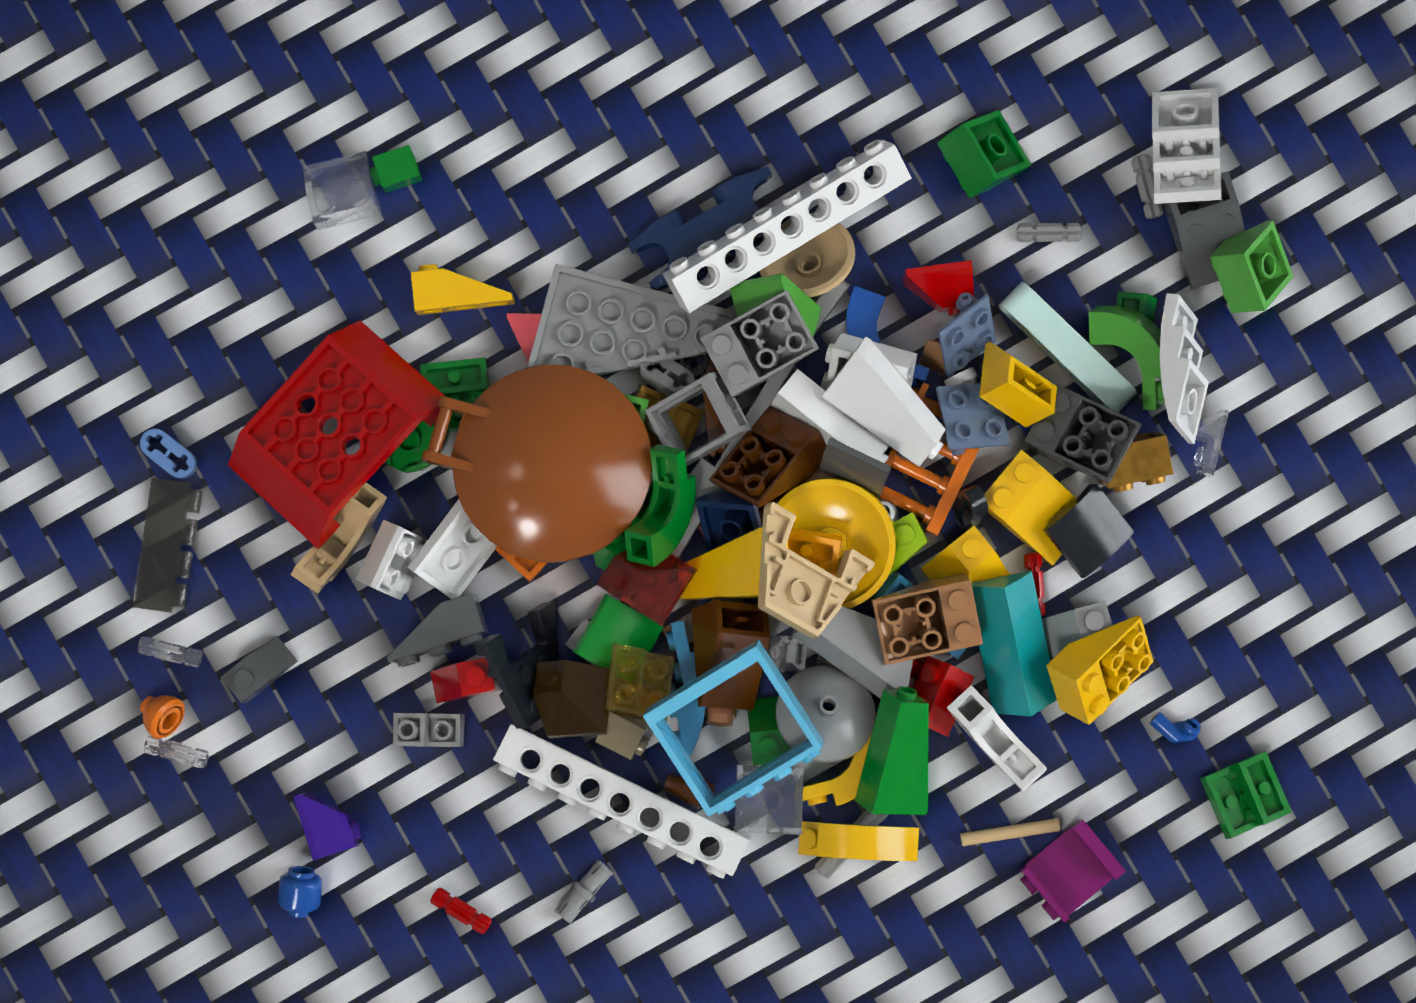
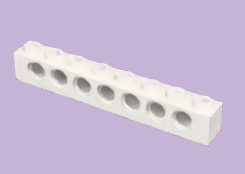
(887, 175)
(519, 741)

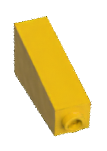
(728, 570)

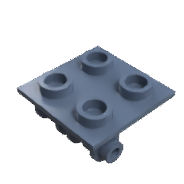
(967, 333)
(970, 419)

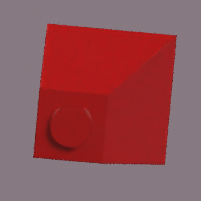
(941, 284)

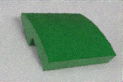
(458, 380)
(615, 625)
(1245, 795)

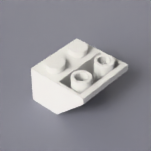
(389, 559)

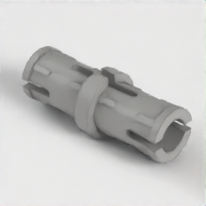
(584, 891)

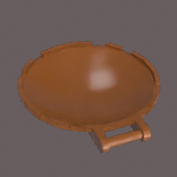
(547, 462)

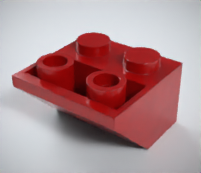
(939, 686)

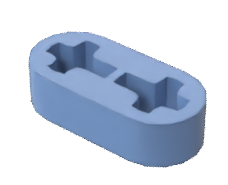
(164, 460)

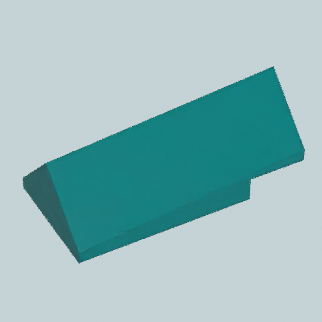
(1013, 644)

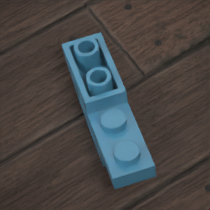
(690, 716)

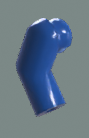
(1176, 731)

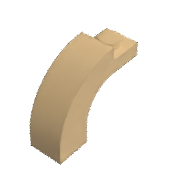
(356, 519)

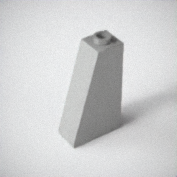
(855, 648)

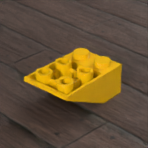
(1099, 668)

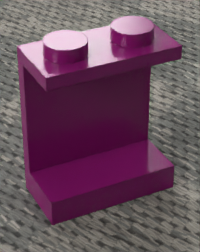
(1070, 870)

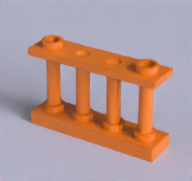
(946, 486)

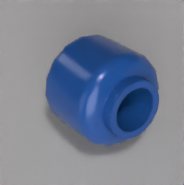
(300, 891)

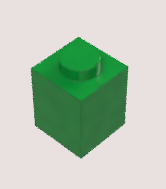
(395, 169)

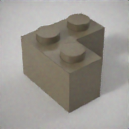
(625, 735)

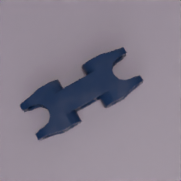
(683, 238)

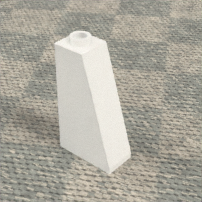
(804, 401)
(885, 404)

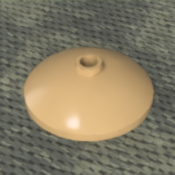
(817, 263)

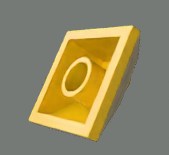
(967, 555)

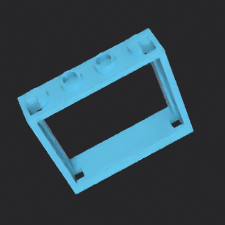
(751, 783)

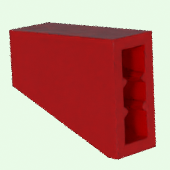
(463, 681)

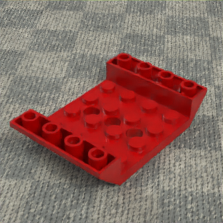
(309, 472)

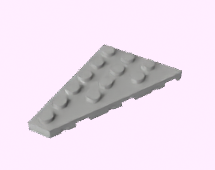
(617, 324)

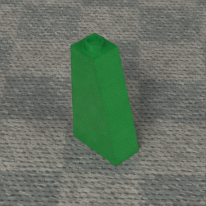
(897, 756)

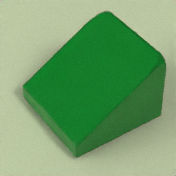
(1139, 302)

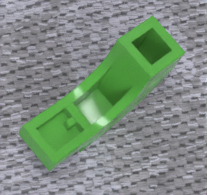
(1138, 336)

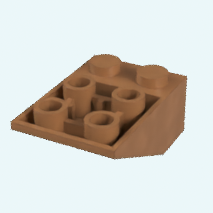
(927, 619)

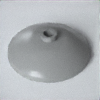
(842, 729)

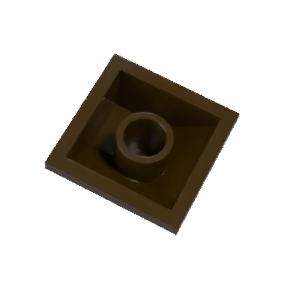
(571, 698)

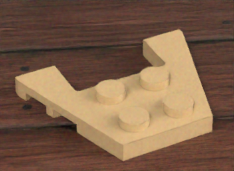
(797, 588)

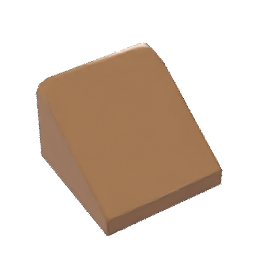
(932, 357)

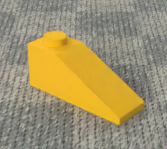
(447, 291)

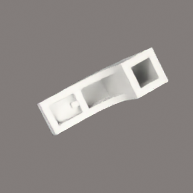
(995, 738)

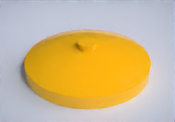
(849, 511)

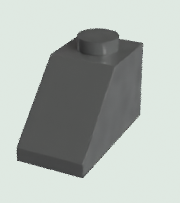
(259, 670)

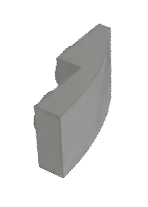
(428, 730)

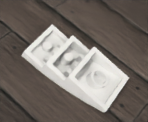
(1186, 146)
(1180, 360)

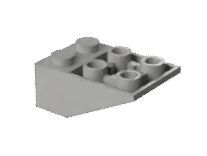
(759, 344)

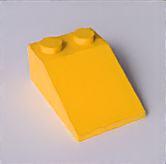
(1026, 500)

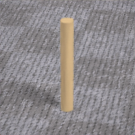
(1010, 832)

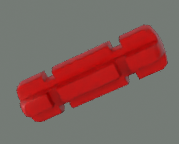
(1033, 562)
(461, 910)

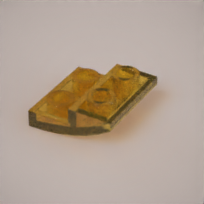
(637, 680)

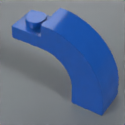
(862, 322)

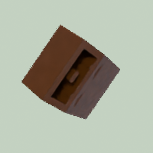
(771, 458)
(719, 633)

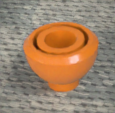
(162, 715)

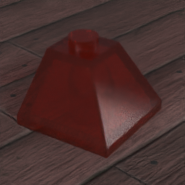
(645, 587)

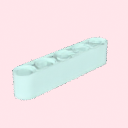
(1067, 348)

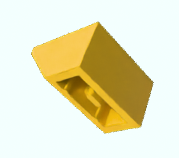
(1015, 387)

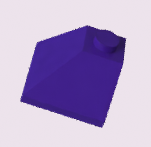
(326, 826)

